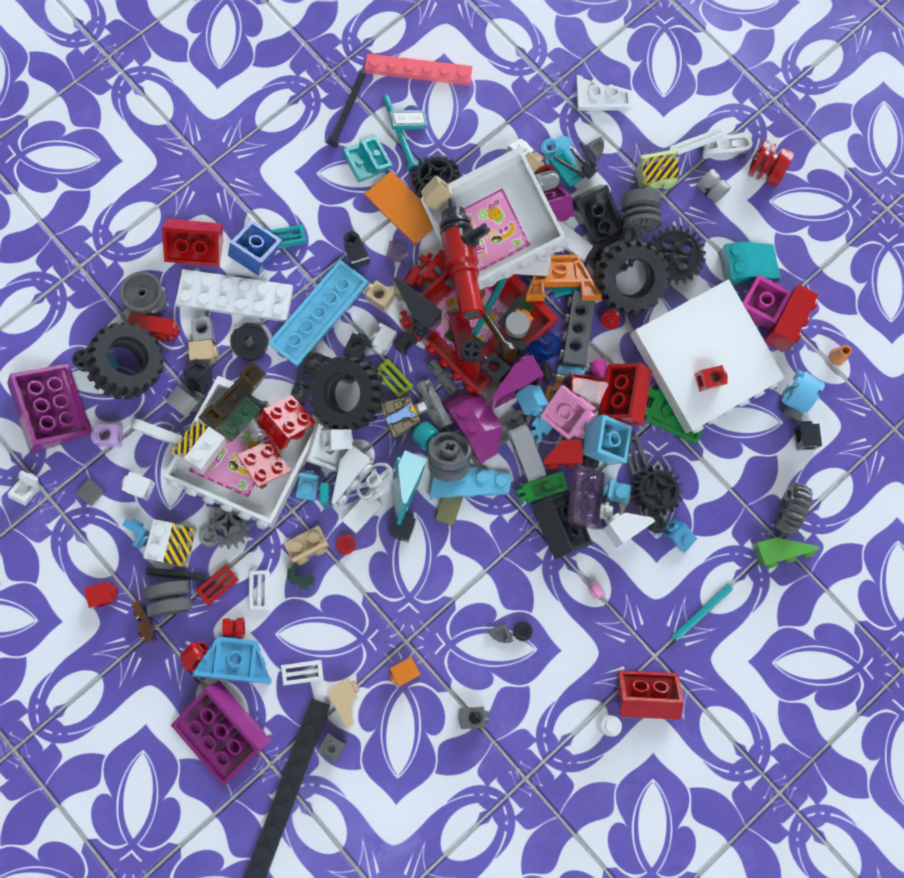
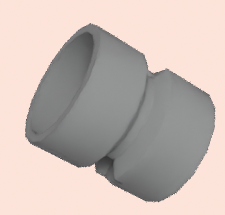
(713, 186)

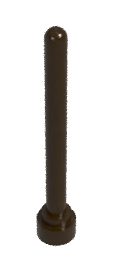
(508, 349)

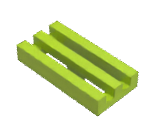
(404, 390)

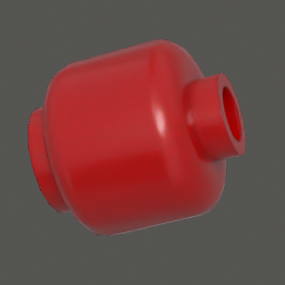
(193, 655)

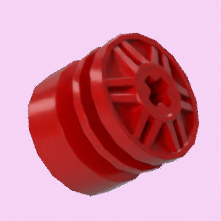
(770, 163)

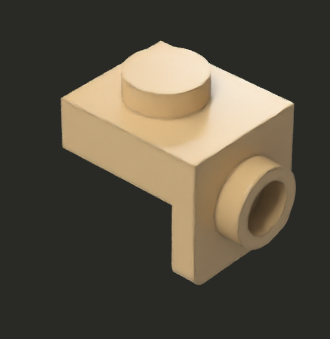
(534, 160)

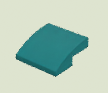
(367, 159)

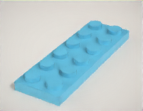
(318, 313)

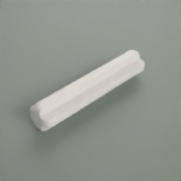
(698, 141)

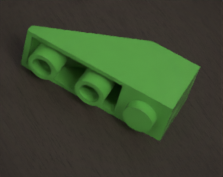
(776, 549)

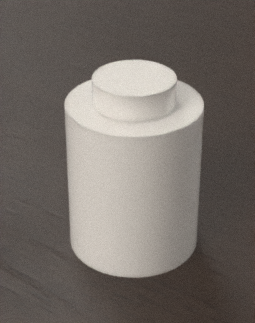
(609, 725)

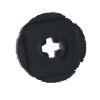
(243, 333)

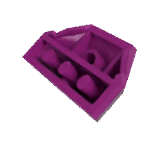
(476, 423)

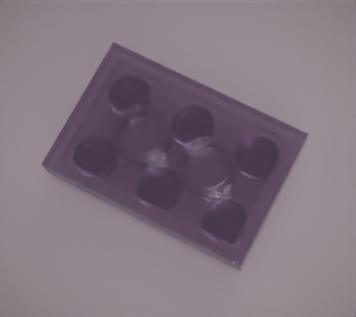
(585, 497)

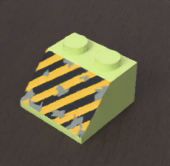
(657, 170)

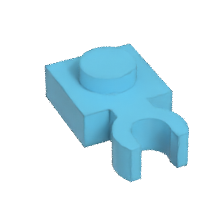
(541, 427)

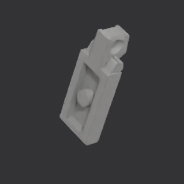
(434, 406)

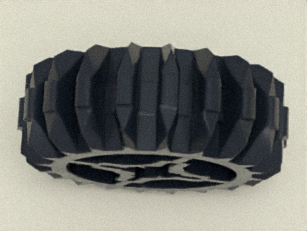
(438, 166)
(659, 498)

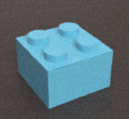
(607, 440)

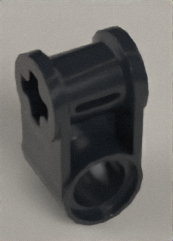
(356, 252)

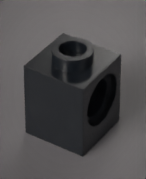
(357, 339)
(198, 376)
(497, 376)
(808, 436)
(404, 531)

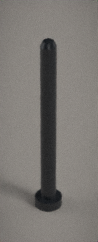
(333, 140)

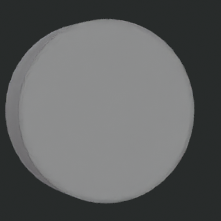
(204, 538)

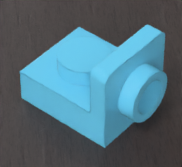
(307, 486)
(617, 492)

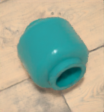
(423, 434)

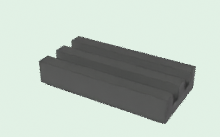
(633, 454)

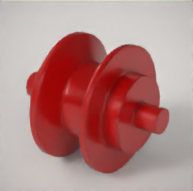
(610, 318)

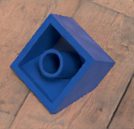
(254, 247)

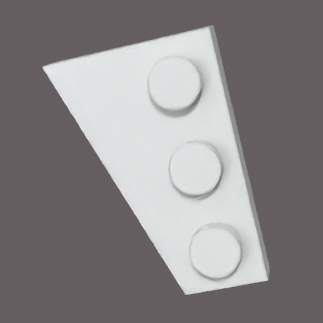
(600, 97)

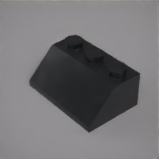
(561, 536)

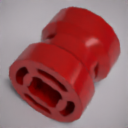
(233, 627)

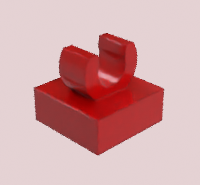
(413, 279)

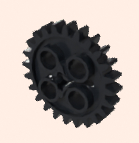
(678, 239)

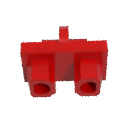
(429, 273)

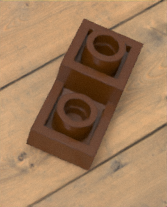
(147, 627)

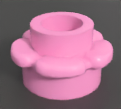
(596, 591)

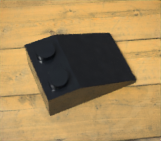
(598, 216)
(420, 313)

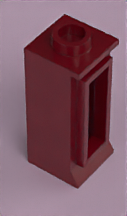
(460, 333)

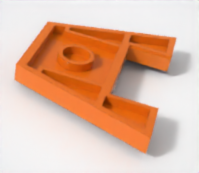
(564, 272)

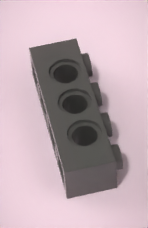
(581, 339)

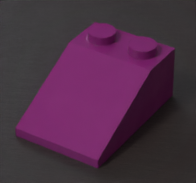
(523, 373)

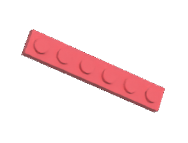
(418, 69)

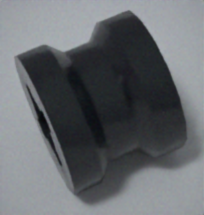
(471, 347)
(77, 359)

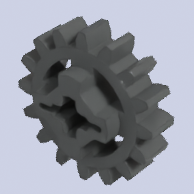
(220, 525)

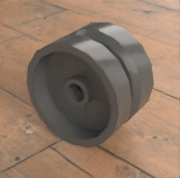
(143, 294)
(449, 456)
(167, 599)

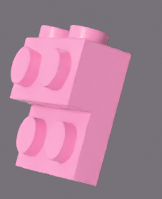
(568, 413)

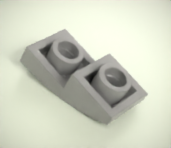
(181, 401)

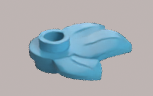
(558, 143)

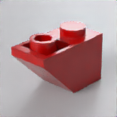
(565, 454)

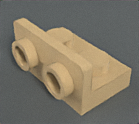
(307, 545)

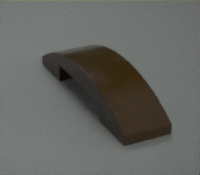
(246, 384)

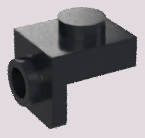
(519, 344)

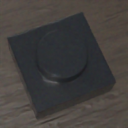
(594, 256)

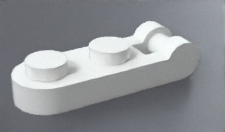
(728, 146)

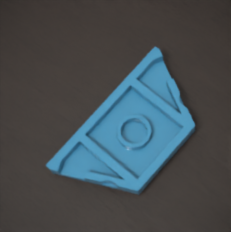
(233, 661)

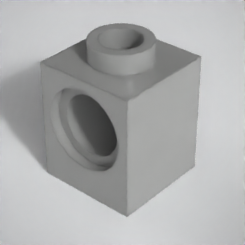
(200, 322)

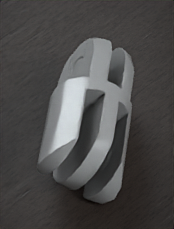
(547, 180)

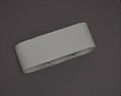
(526, 453)

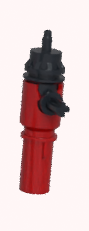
(461, 258)

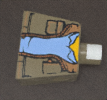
(402, 415)

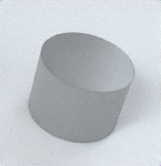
(517, 325)

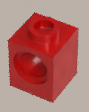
(704, 381)
(101, 595)

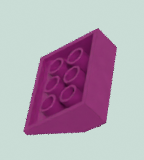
(48, 406)
(220, 732)

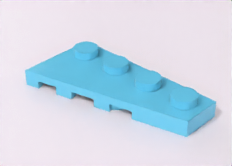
(474, 483)

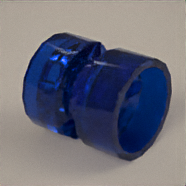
(544, 347)

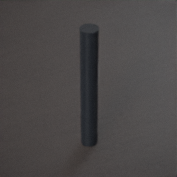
(176, 574)

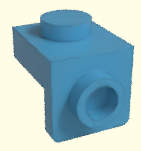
(136, 527)
(680, 535)

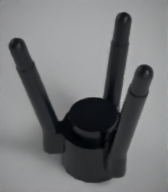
(588, 168)

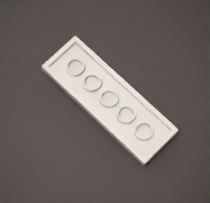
(234, 295)

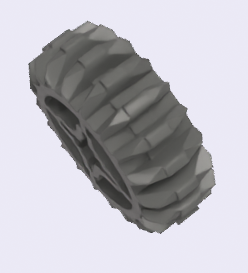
(793, 508)

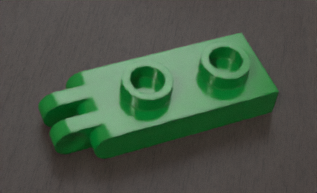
(542, 488)

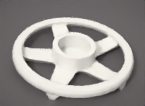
(375, 481)

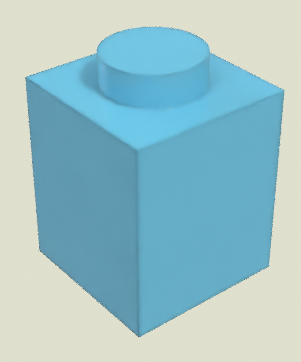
(532, 400)

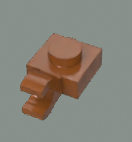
(552, 390)

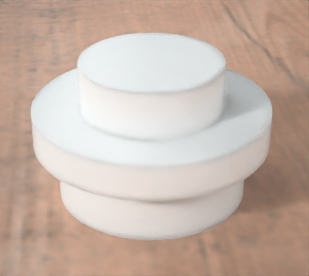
(606, 511)

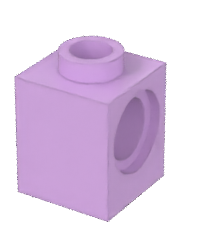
(114, 439)

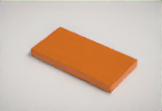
(400, 207)

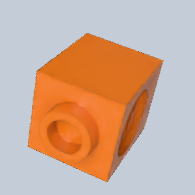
(404, 672)

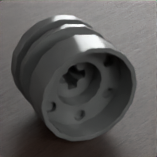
(641, 210)

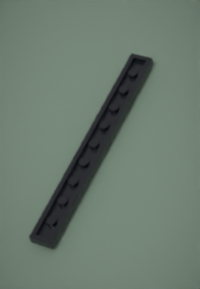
(287, 790)

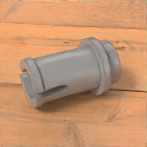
(256, 432)

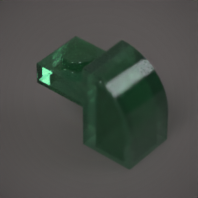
(238, 419)

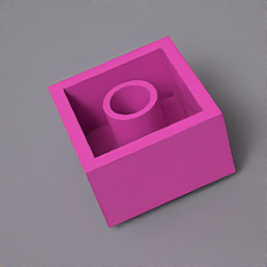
(765, 302)

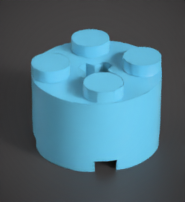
(802, 392)

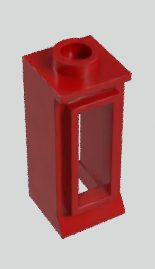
(160, 328)

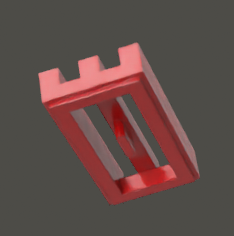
(204, 596)

